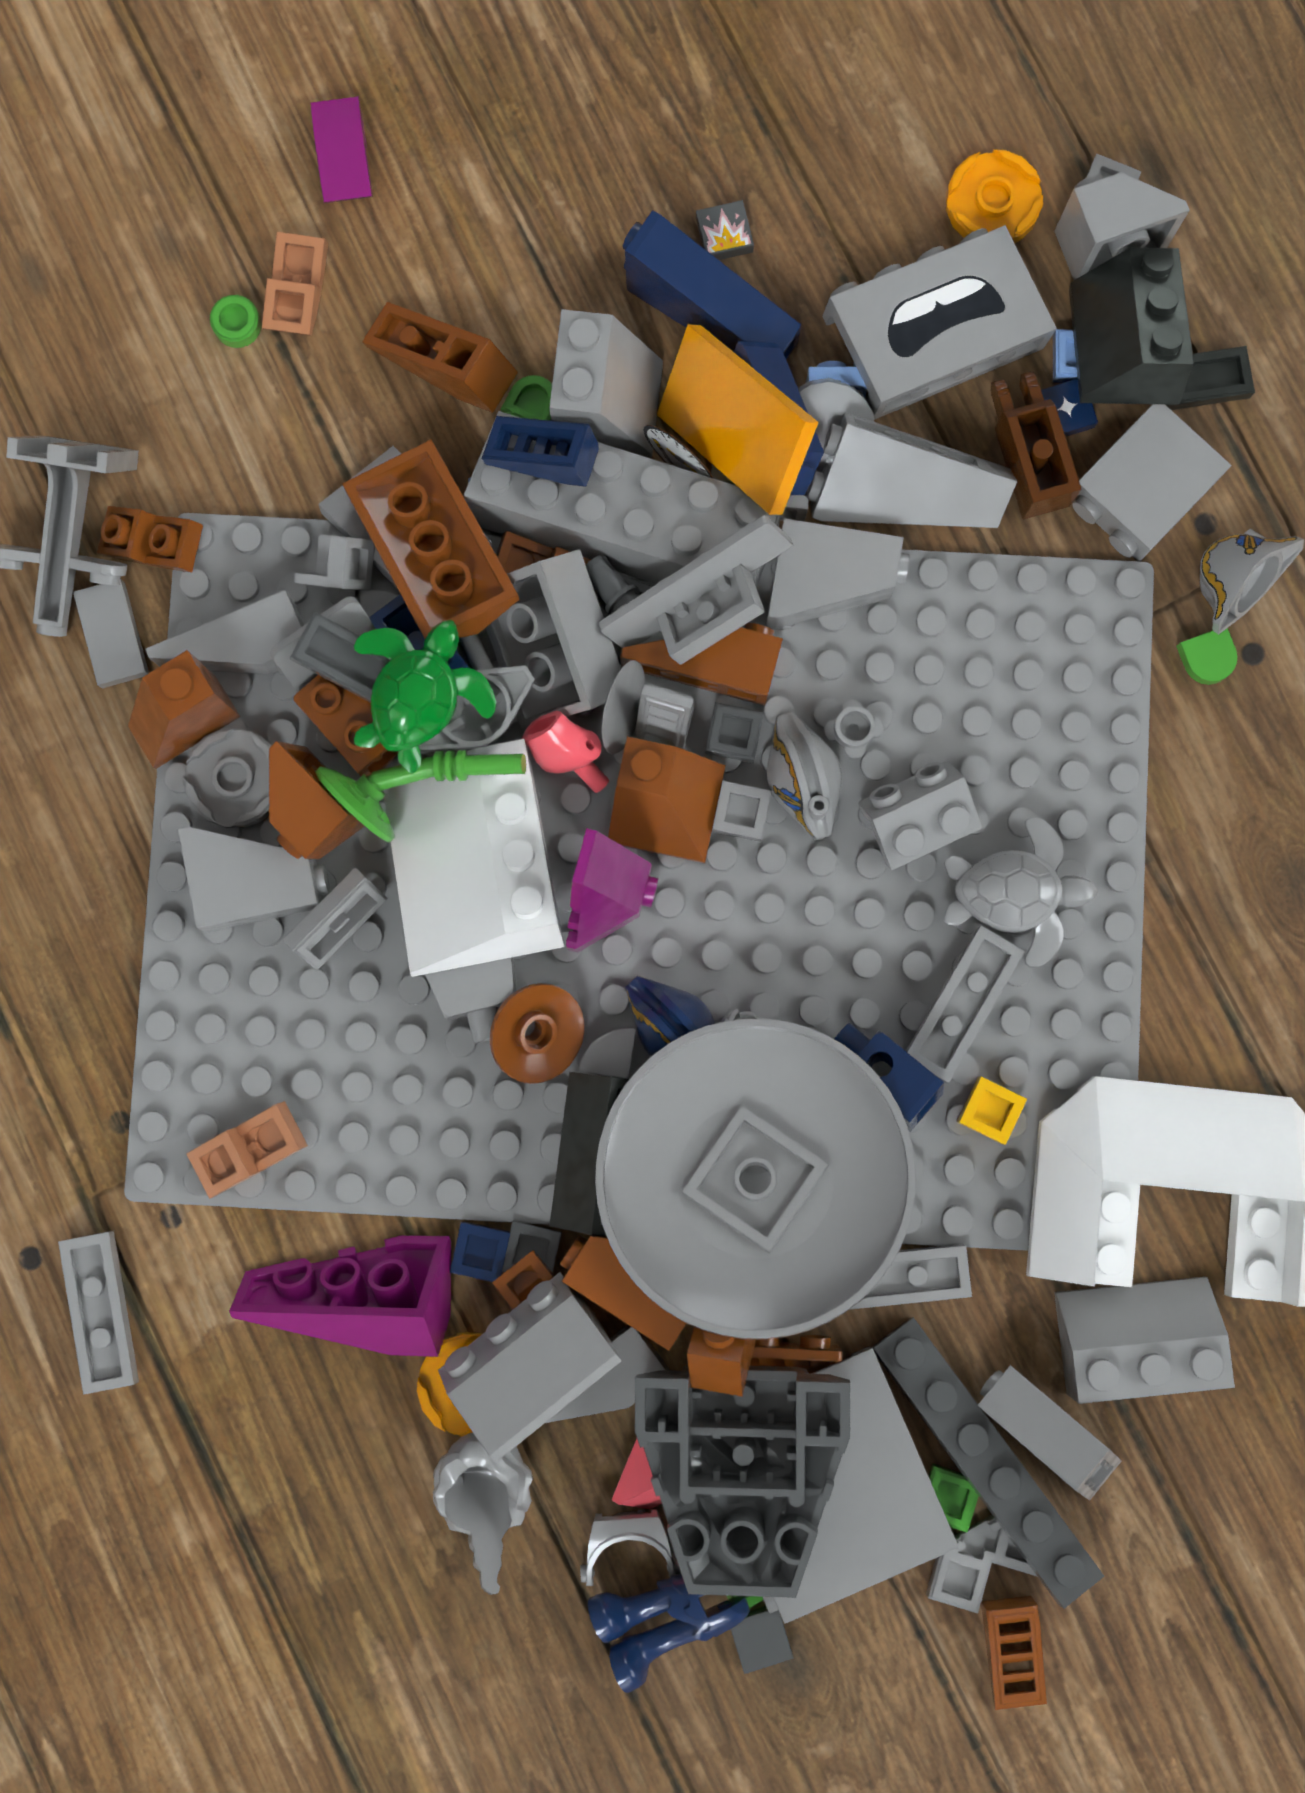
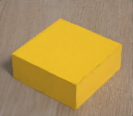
(991, 1110)

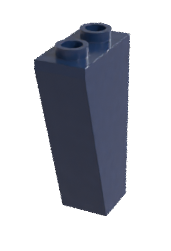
(698, 289)

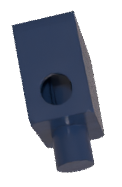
(909, 1081)

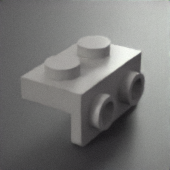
(921, 813)

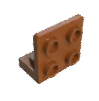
(339, 717)

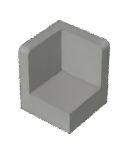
(341, 563)

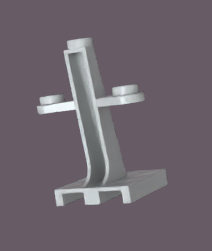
(69, 473)

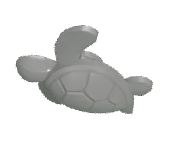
(1019, 891)

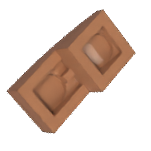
(295, 284)
(247, 1149)

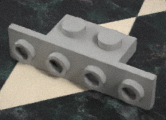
(702, 598)

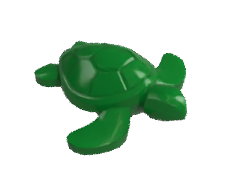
(417, 690)

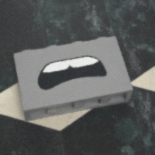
(940, 319)

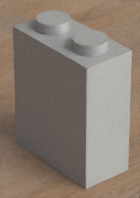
(1148, 481)

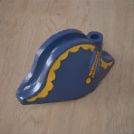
(664, 1012)

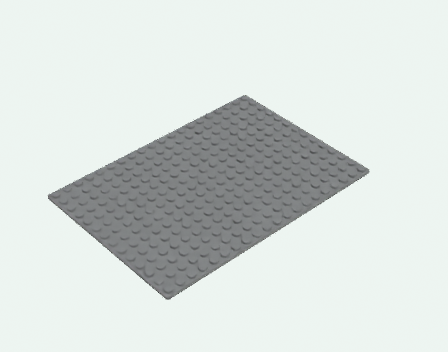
(984, 661)

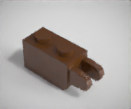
(1035, 449)

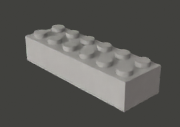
(632, 511)

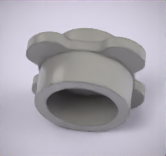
(853, 714)

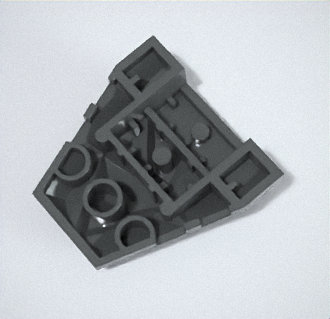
(743, 1473)

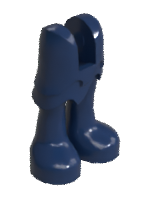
(632, 1655)

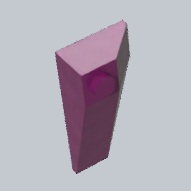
(606, 890)
(371, 1299)

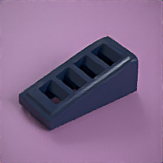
(572, 458)

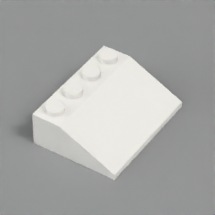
(472, 868)

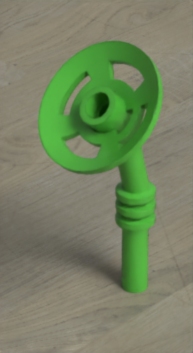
(363, 796)

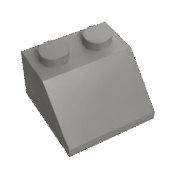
(1115, 215)

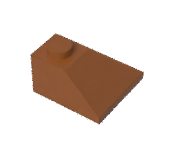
(665, 800)
(301, 806)

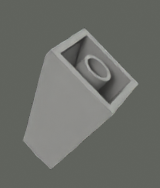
(605, 380)

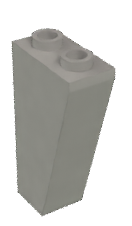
(905, 479)

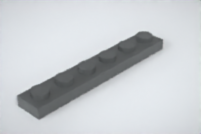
(987, 1463)

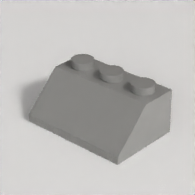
(556, 637)
(1142, 1340)
(528, 1366)

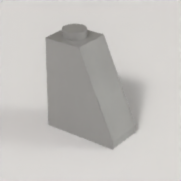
(833, 571)
(246, 880)
(1048, 1431)

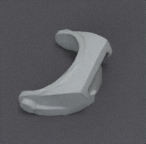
(628, 1526)

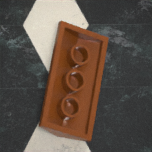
(431, 542)

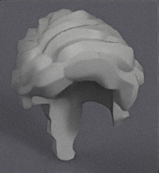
(482, 1500)

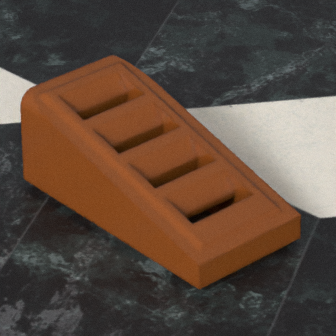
(1011, 1611)

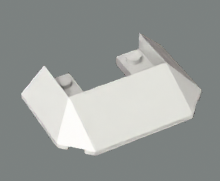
(1177, 1137)

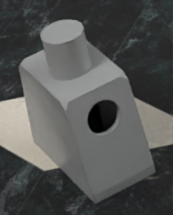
(474, 993)

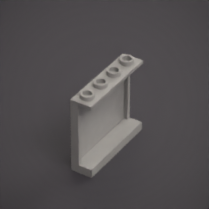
(881, 1503)

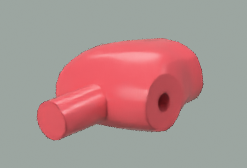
(564, 747)

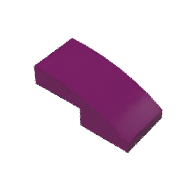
(341, 149)

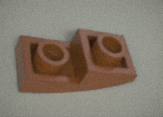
(150, 538)

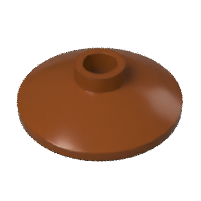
(550, 1045)

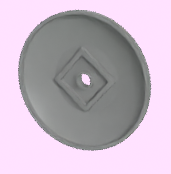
(772, 1101)

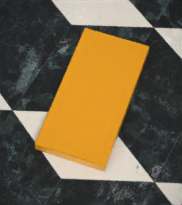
(736, 419)

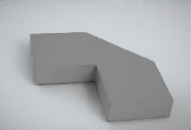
(962, 1574)

